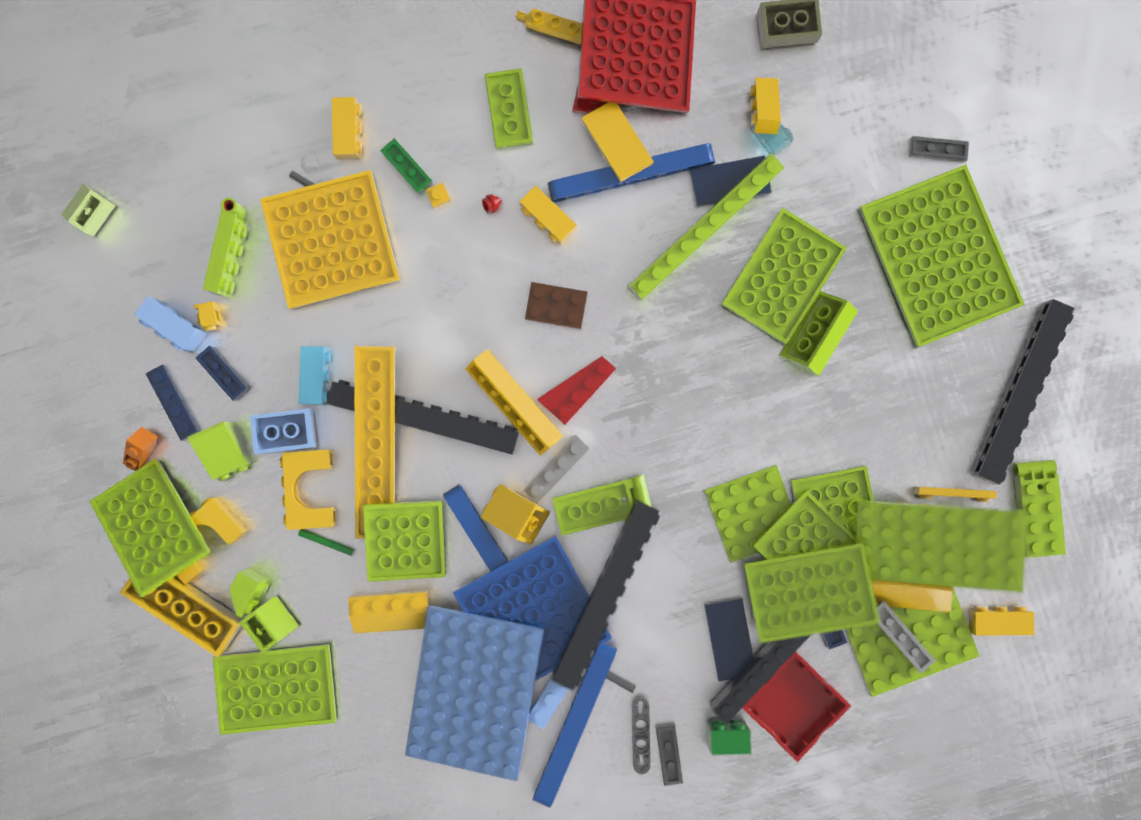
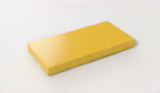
(617, 141)
(913, 595)

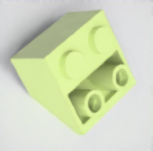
(87, 210)

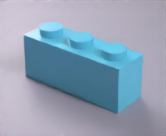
(313, 375)

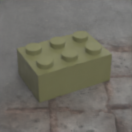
(789, 23)

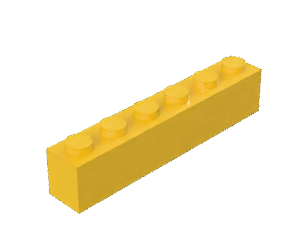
(513, 402)

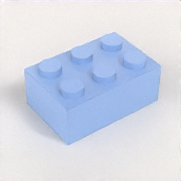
(170, 324)
(283, 431)

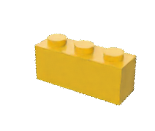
(765, 105)
(346, 128)
(547, 215)
(1001, 621)

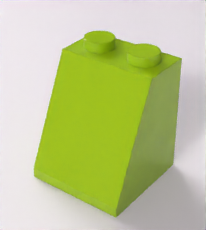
(221, 450)

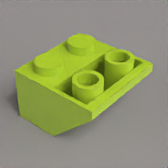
(246, 591)
(269, 624)

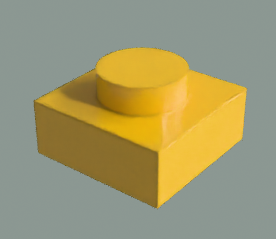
(438, 195)

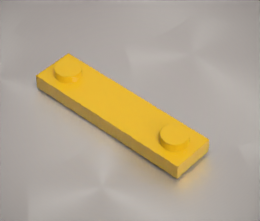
(981, 495)

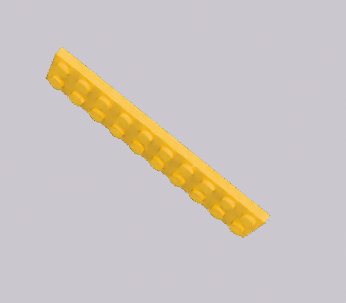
(374, 428)

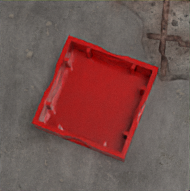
(796, 706)

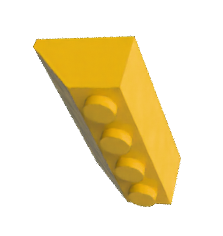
(388, 611)

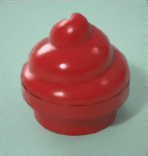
(491, 203)

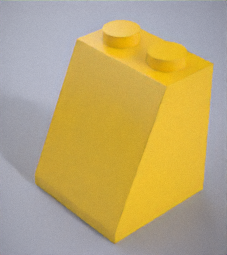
(515, 514)

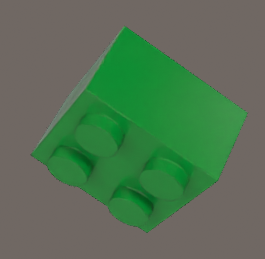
(728, 738)

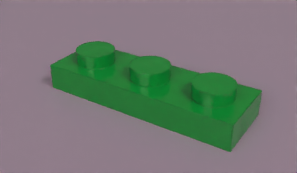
(406, 166)

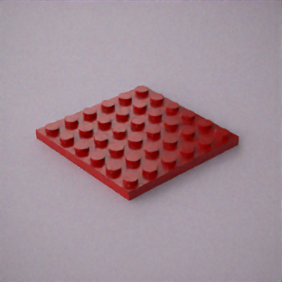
(638, 53)

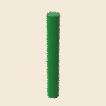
(326, 542)

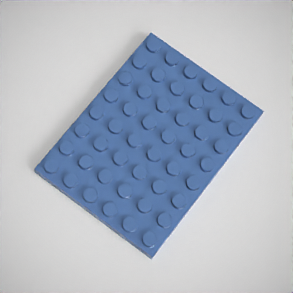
(473, 692)

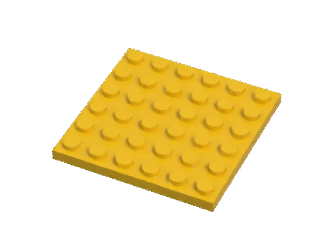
(329, 239)

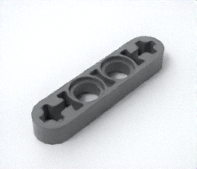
(641, 735)

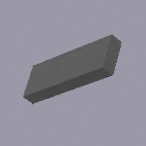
(939, 148)
(669, 754)

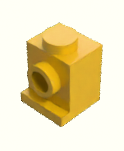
(208, 315)

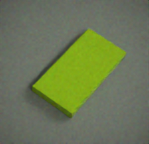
(508, 108)

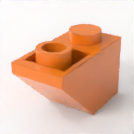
(139, 448)

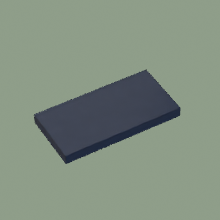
(716, 180)
(729, 637)

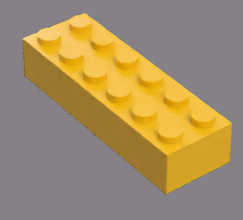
(189, 613)

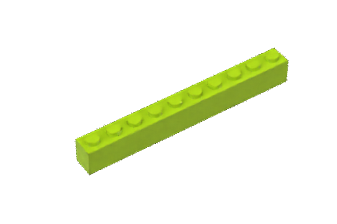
(706, 226)

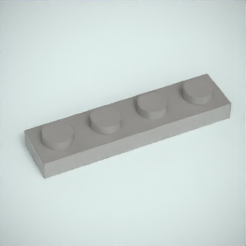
(556, 469)
(903, 638)

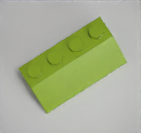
(819, 333)

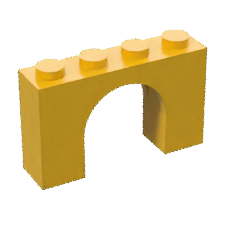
(298, 514)
(223, 521)

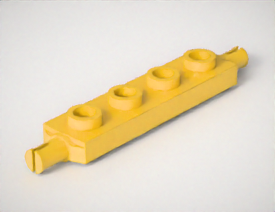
(552, 24)

